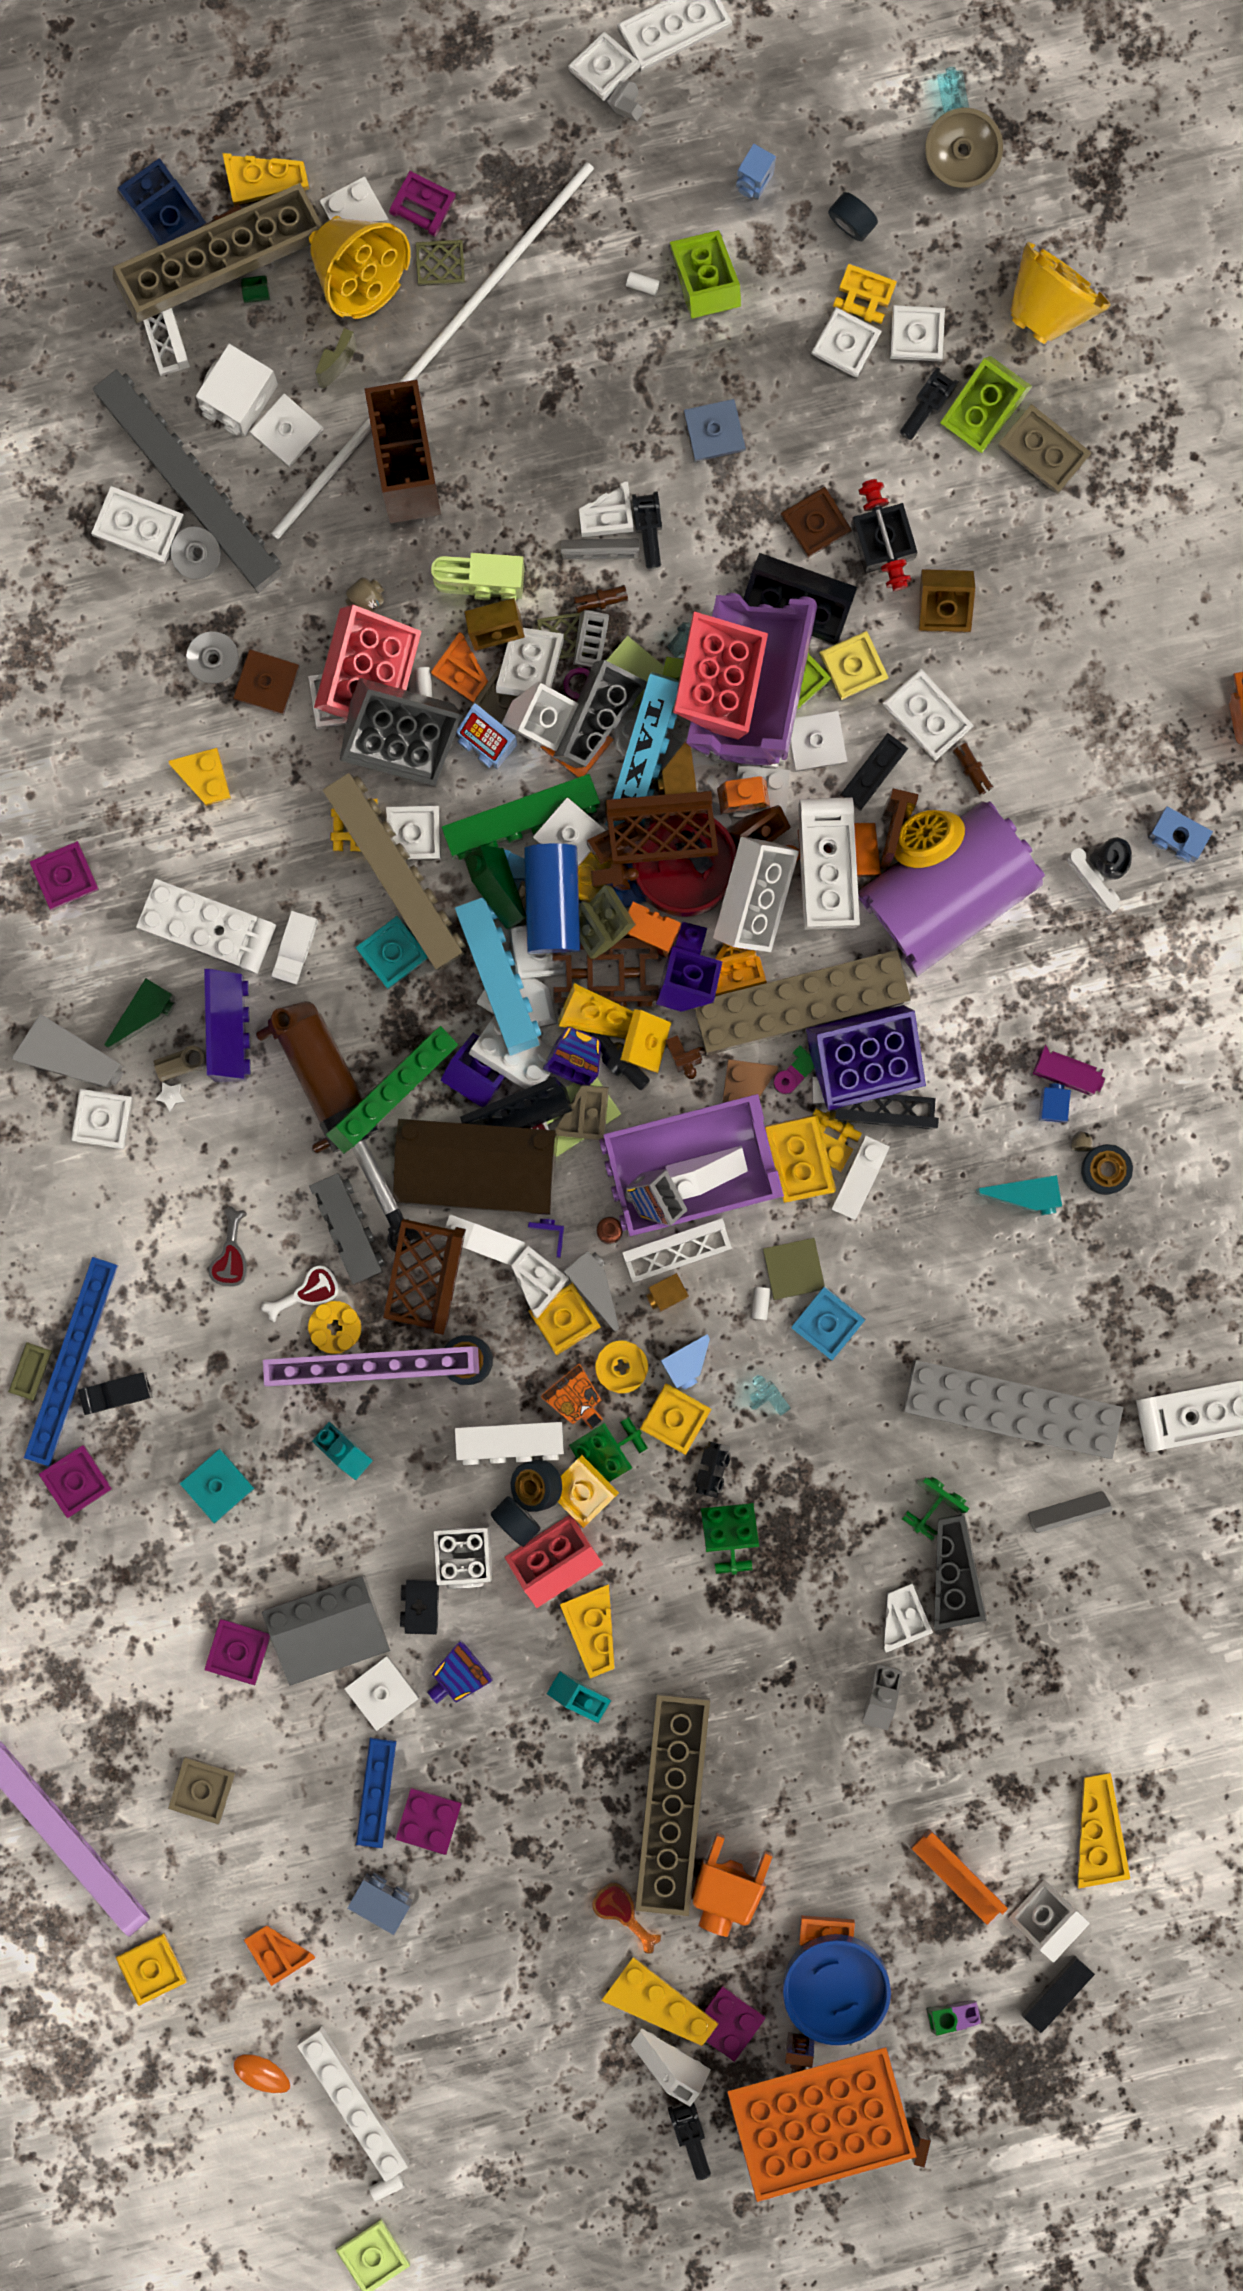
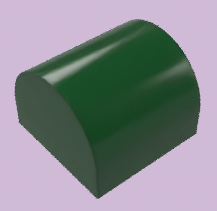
(255, 289)

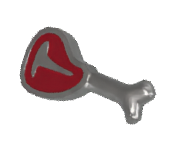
(230, 1266)

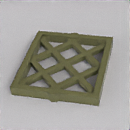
(440, 280)
(543, 621)

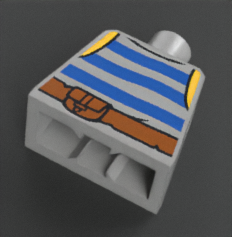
(656, 1197)

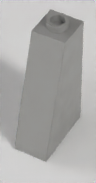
(61, 1052)

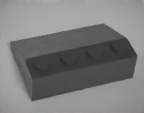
(399, 731)
(326, 1630)

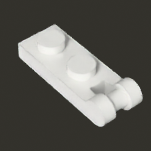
(1093, 881)

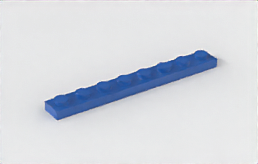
(71, 1361)

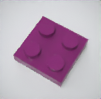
(64, 875)
(75, 1481)
(237, 1652)
(428, 1821)
(736, 2023)

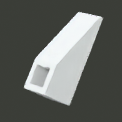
(674, 2070)

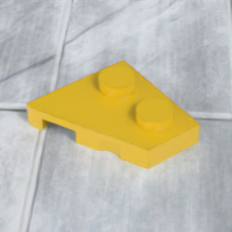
(204, 775)

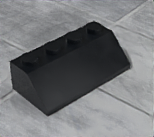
(777, 582)

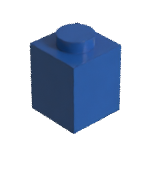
(1054, 1103)

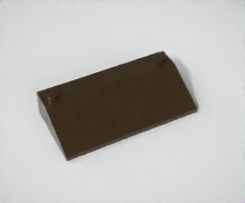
(474, 1166)

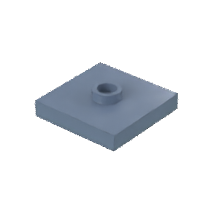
(714, 430)

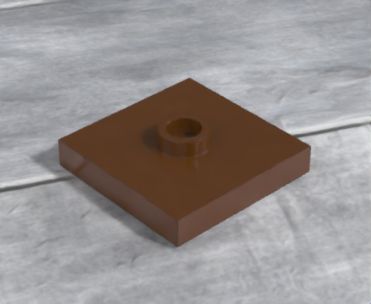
(816, 522)
(266, 682)

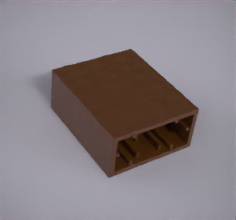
(402, 451)

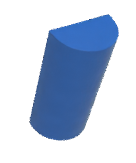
(552, 898)

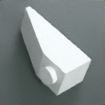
(707, 1172)
(860, 1177)
(487, 1241)

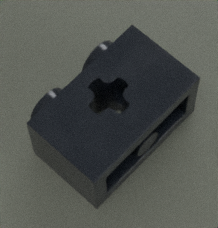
(427, 1621)

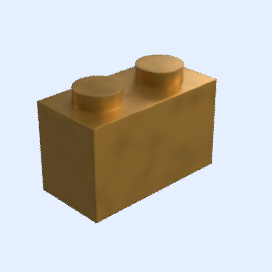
(494, 624)
(667, 1293)

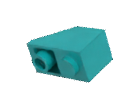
(342, 1451)

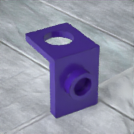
(691, 937)
(549, 1225)

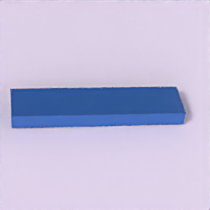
(376, 1792)

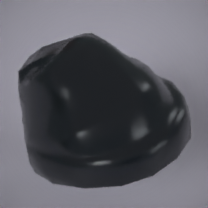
(1112, 858)

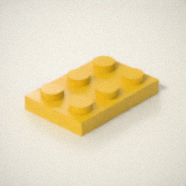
(800, 1158)

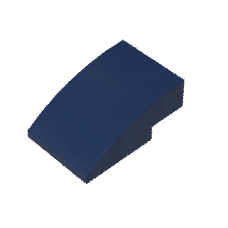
(160, 203)

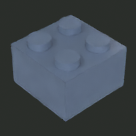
(381, 1903)

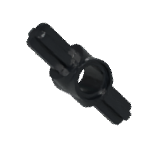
(612, 1059)

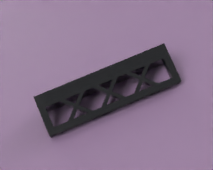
(537, 1109)
(888, 1119)

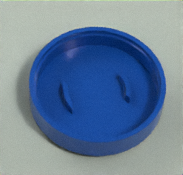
(836, 1989)

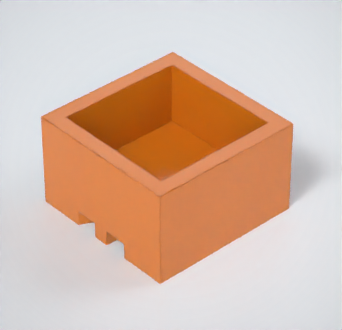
(653, 928)

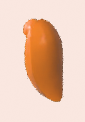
(261, 2074)

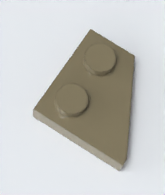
(588, 1114)

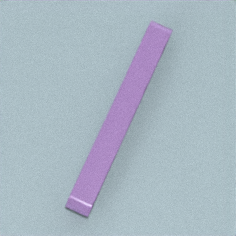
(70, 1845)

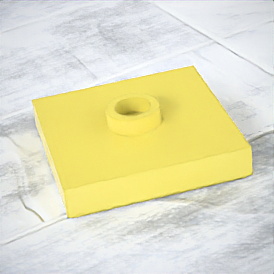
(853, 665)

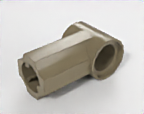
(178, 1063)

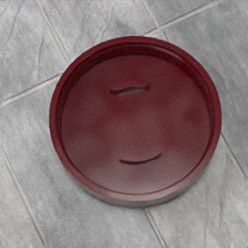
(676, 884)

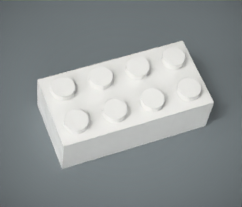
(756, 894)
(509, 1441)

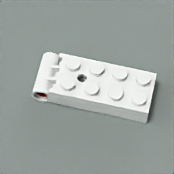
(828, 878)
(193, 923)
(1215, 1412)

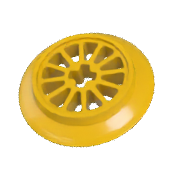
(945, 836)

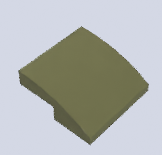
(334, 363)
(603, 922)

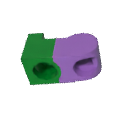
(953, 2017)

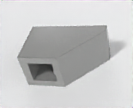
(882, 1697)

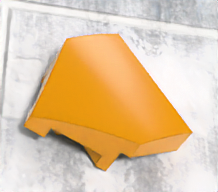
(739, 969)

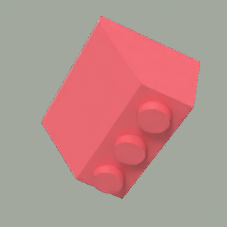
(553, 1561)

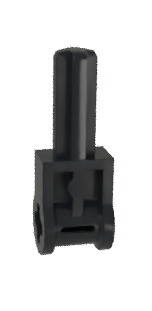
(930, 399)
(648, 521)
(690, 2133)

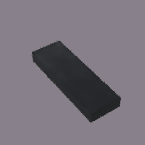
(874, 771)

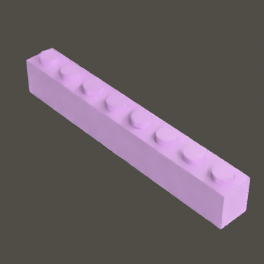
(371, 1366)

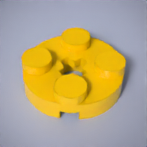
(343, 1339)
(613, 1379)

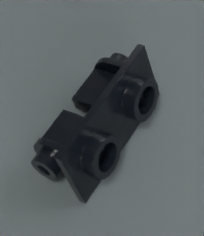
(712, 1481)

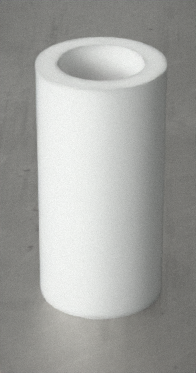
(642, 283)
(423, 681)
(760, 1303)
(383, 2189)

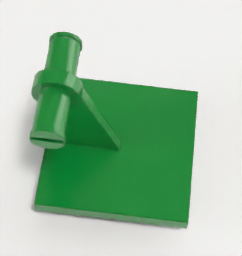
(604, 1452)
(935, 1488)
(730, 1529)

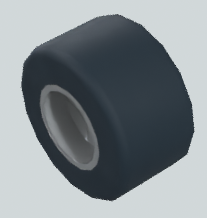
(853, 216)
(515, 1521)

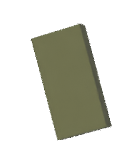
(30, 1371)

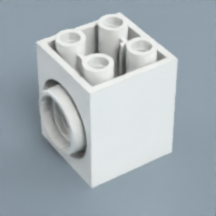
(236, 390)
(463, 1556)

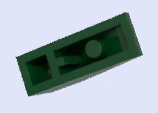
(495, 882)
(144, 1010)

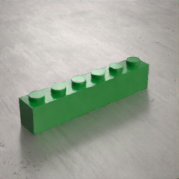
(517, 817)
(392, 1089)

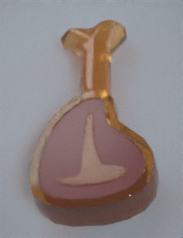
(616, 1903)

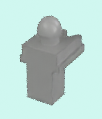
(623, 101)

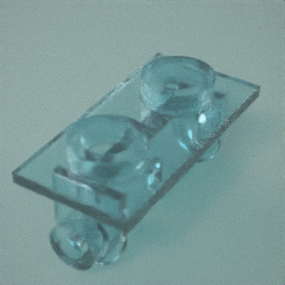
(952, 90)

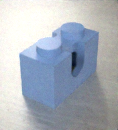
(755, 172)
(1195, 835)

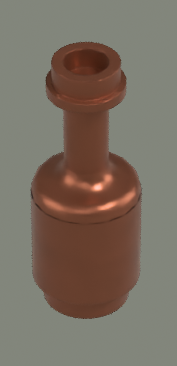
(609, 1230)

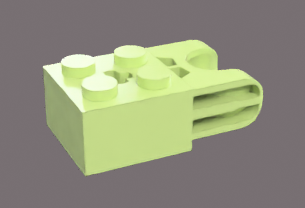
(480, 575)

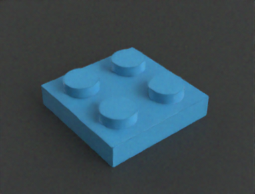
(828, 1323)

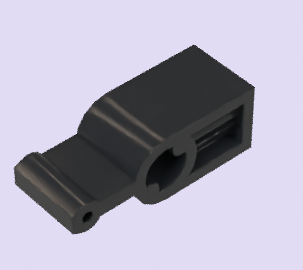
(115, 1393)

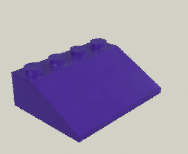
(226, 1026)
(867, 1056)

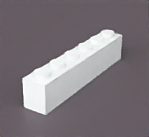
(353, 2103)

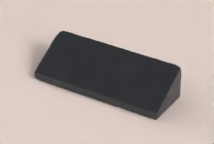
(1058, 1994)

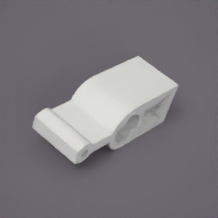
(294, 947)

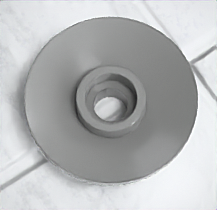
(185, 557)
(203, 648)

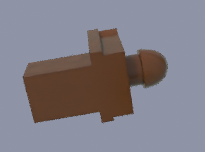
(615, 876)
(682, 1060)

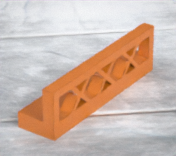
(958, 1877)

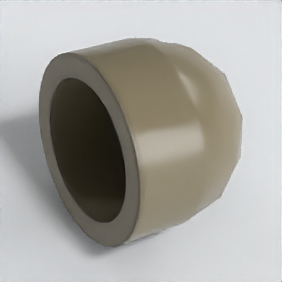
(1082, 1142)

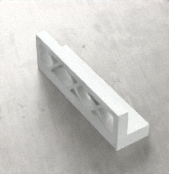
(175, 339)
(675, 1240)

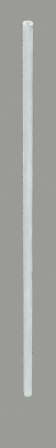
(437, 344)

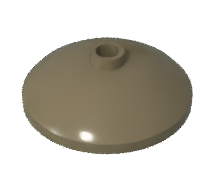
(971, 129)

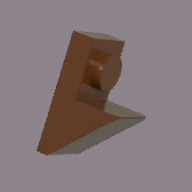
(600, 844)

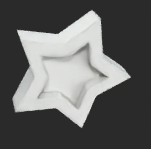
(170, 1095)

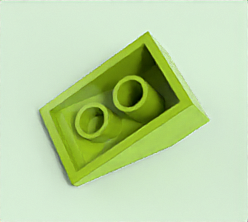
(706, 274)
(985, 403)

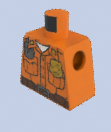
(743, 795)
(575, 1397)

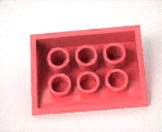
(365, 648)
(720, 675)

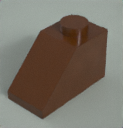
(762, 825)

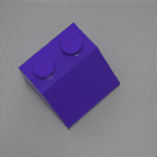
(688, 980)
(472, 1076)

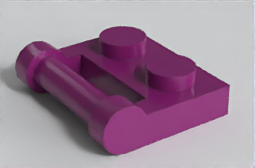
(426, 196)

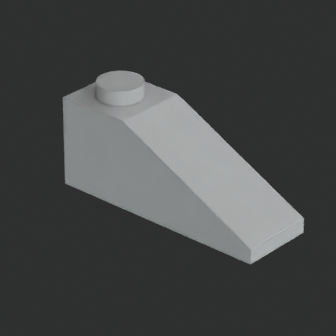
(593, 1284)

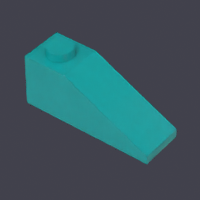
(1031, 1195)

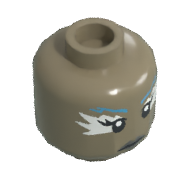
(365, 594)

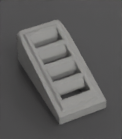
(601, 630)

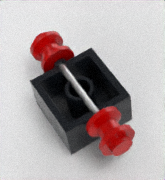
(884, 536)

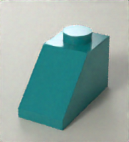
(578, 1697)

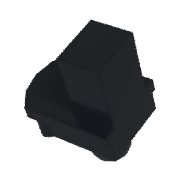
(700, 863)

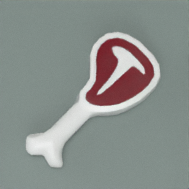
(318, 1288)

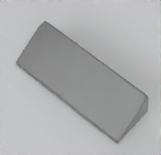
(599, 548)
(1069, 1512)

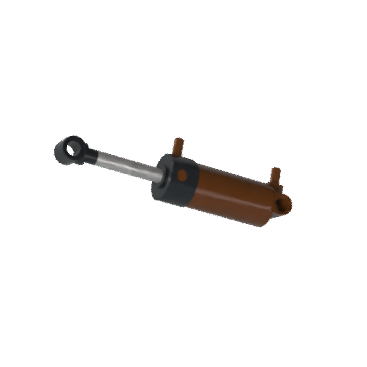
(330, 1093)

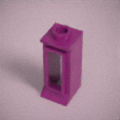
(1069, 1072)

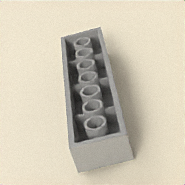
(1012, 1409)

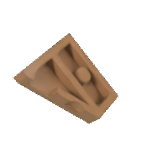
(746, 1079)

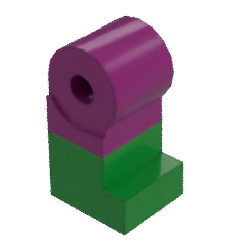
(788, 1080)

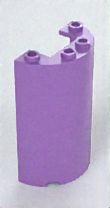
(778, 685)
(948, 903)
(691, 1136)

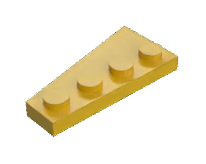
(1101, 1838)
(655, 2001)

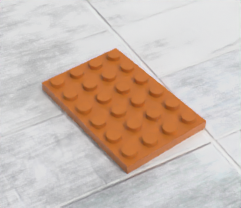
(821, 2124)

